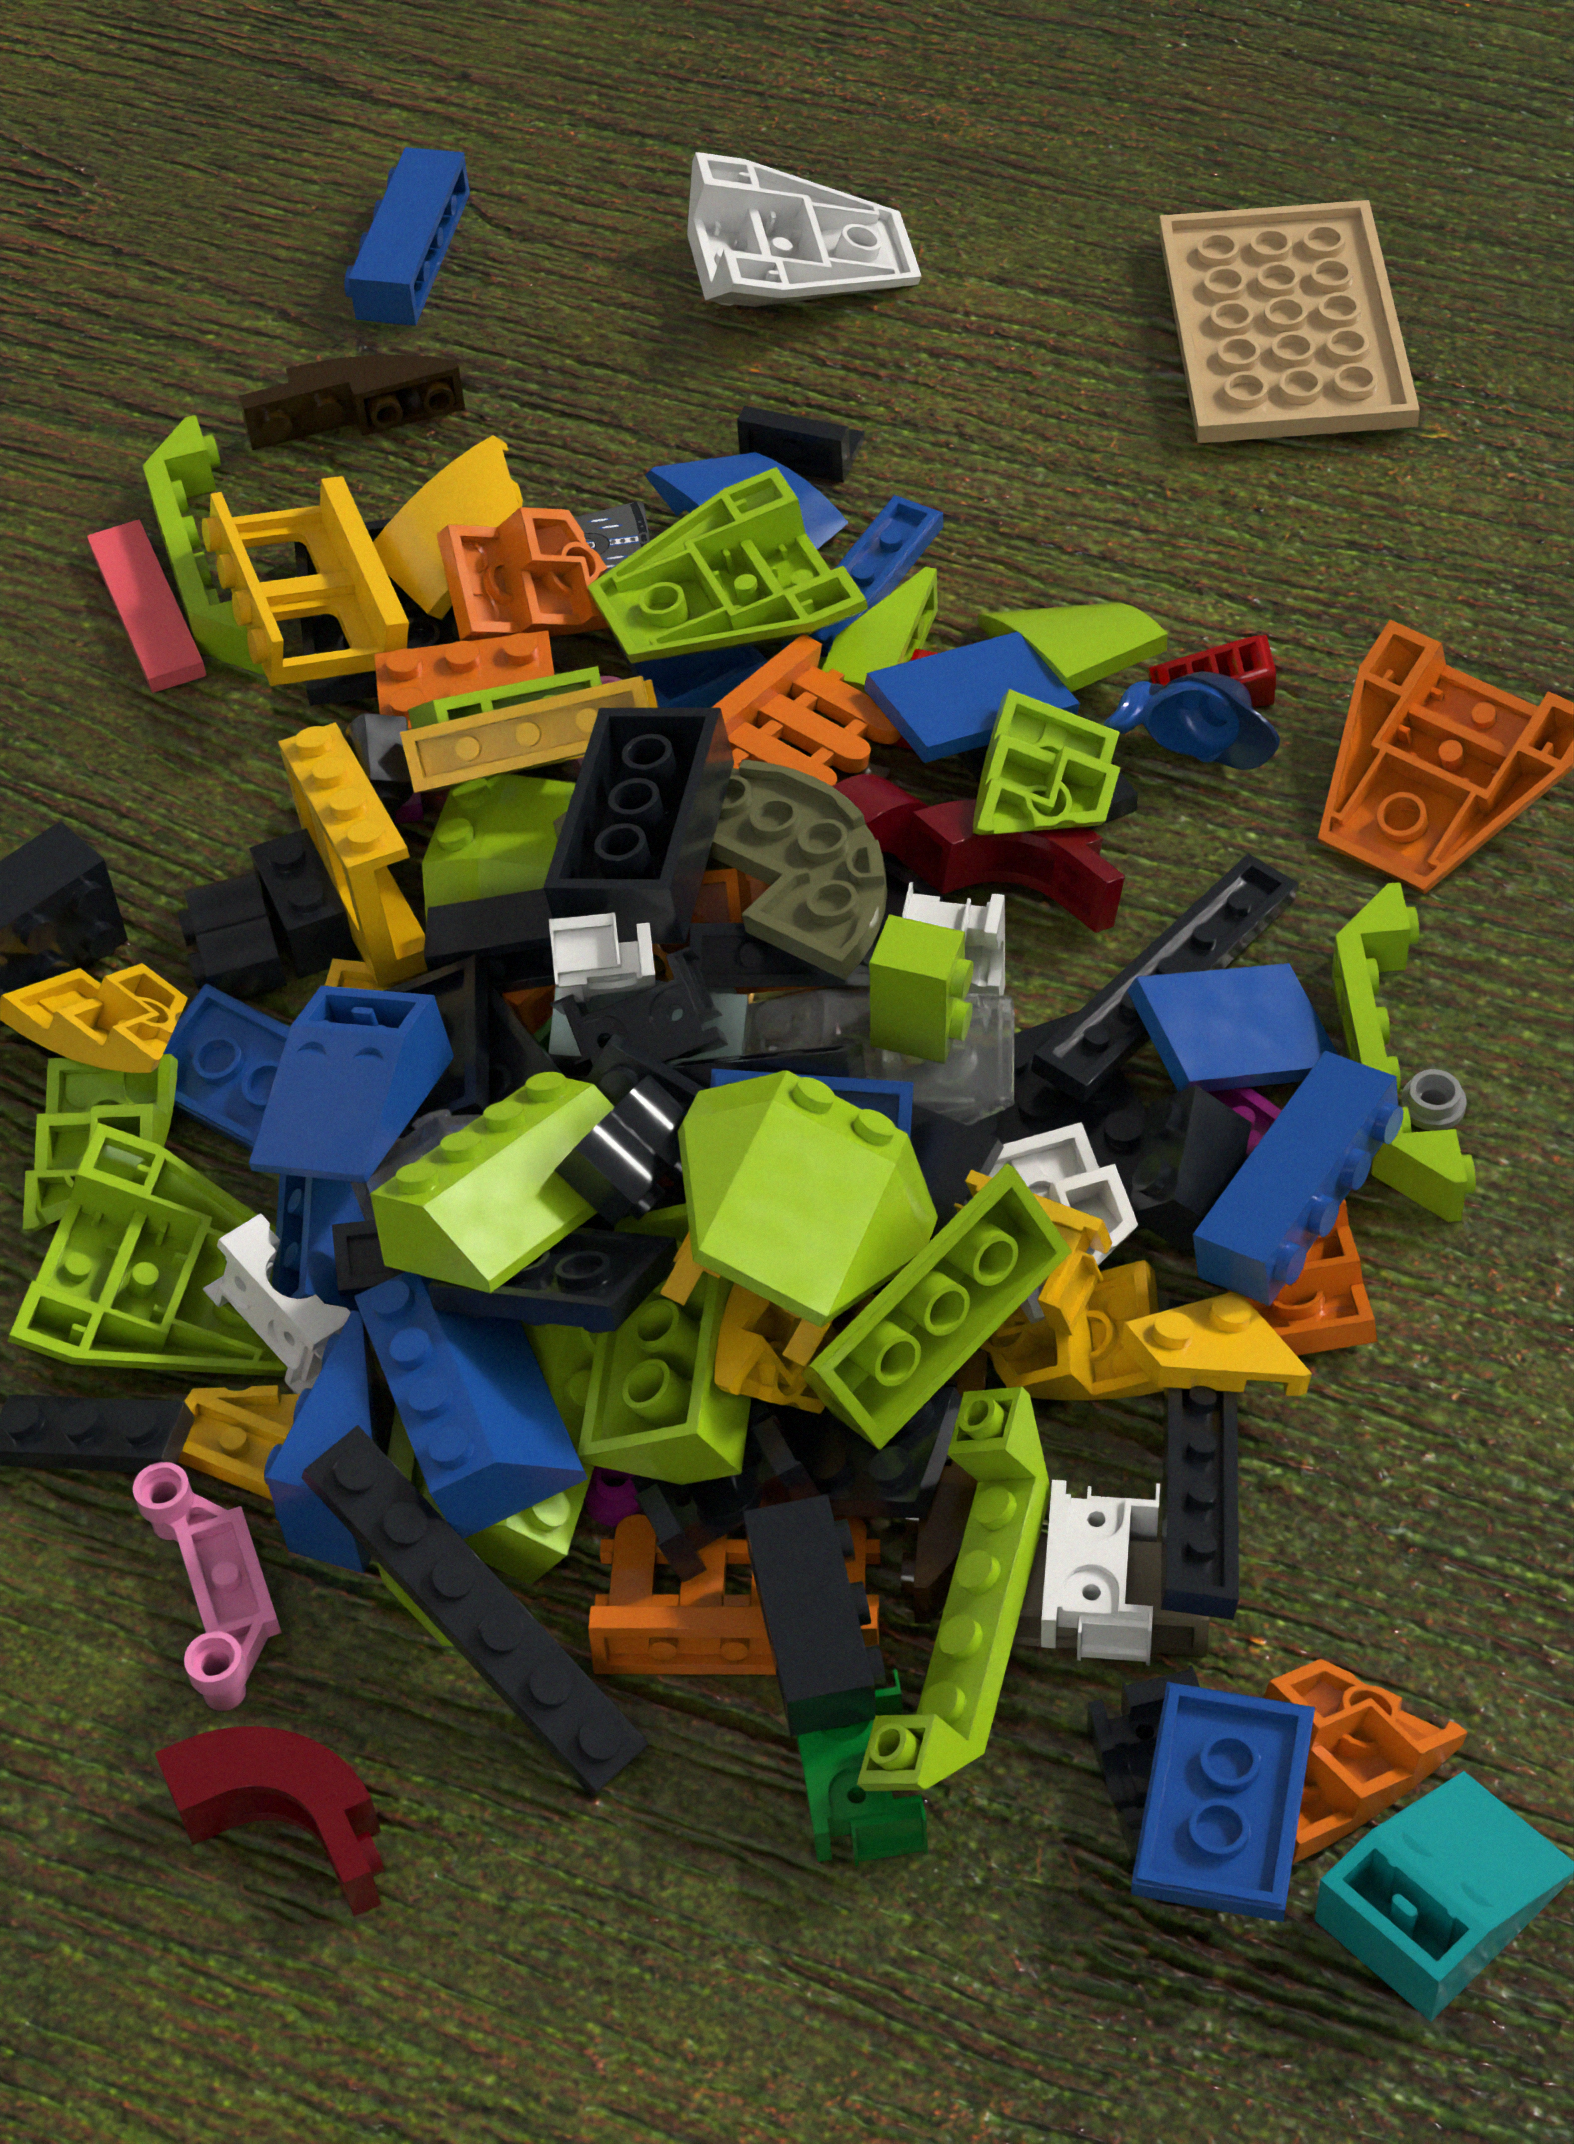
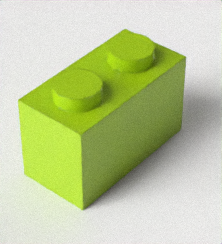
(919, 989)

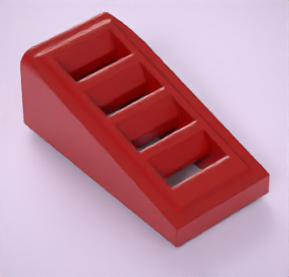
(1244, 660)

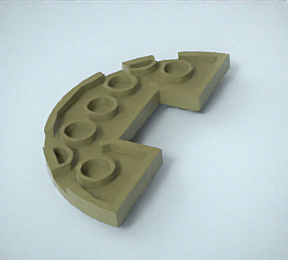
(815, 856)

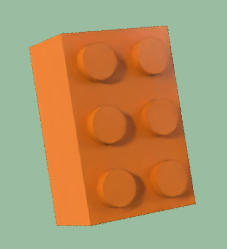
(457, 668)

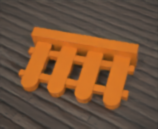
(781, 703)
(701, 1626)

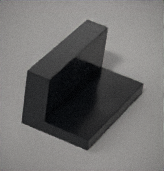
(799, 442)

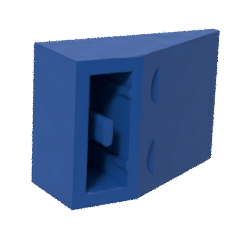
(350, 1082)
(340, 1399)

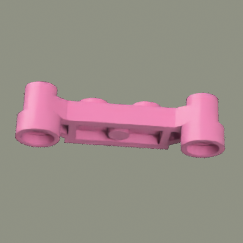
(223, 1579)

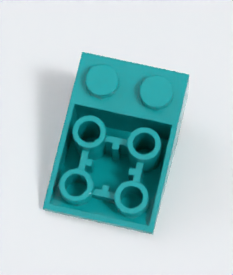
(1440, 1891)

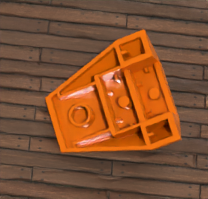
(1436, 761)

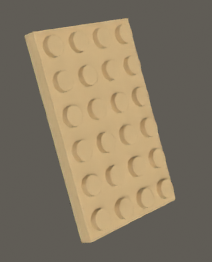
(1286, 322)

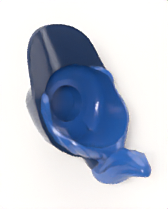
(1199, 717)

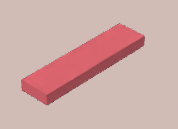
(146, 606)

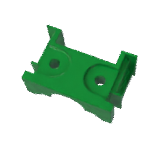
(840, 1807)

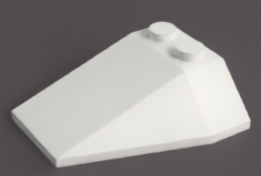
(788, 239)

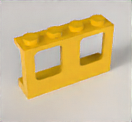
(348, 584)
(515, 736)
(355, 847)

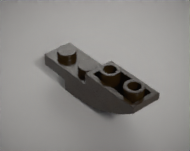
(363, 390)
(940, 1534)

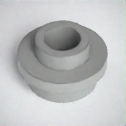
(1438, 1088)

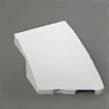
(1066, 1171)

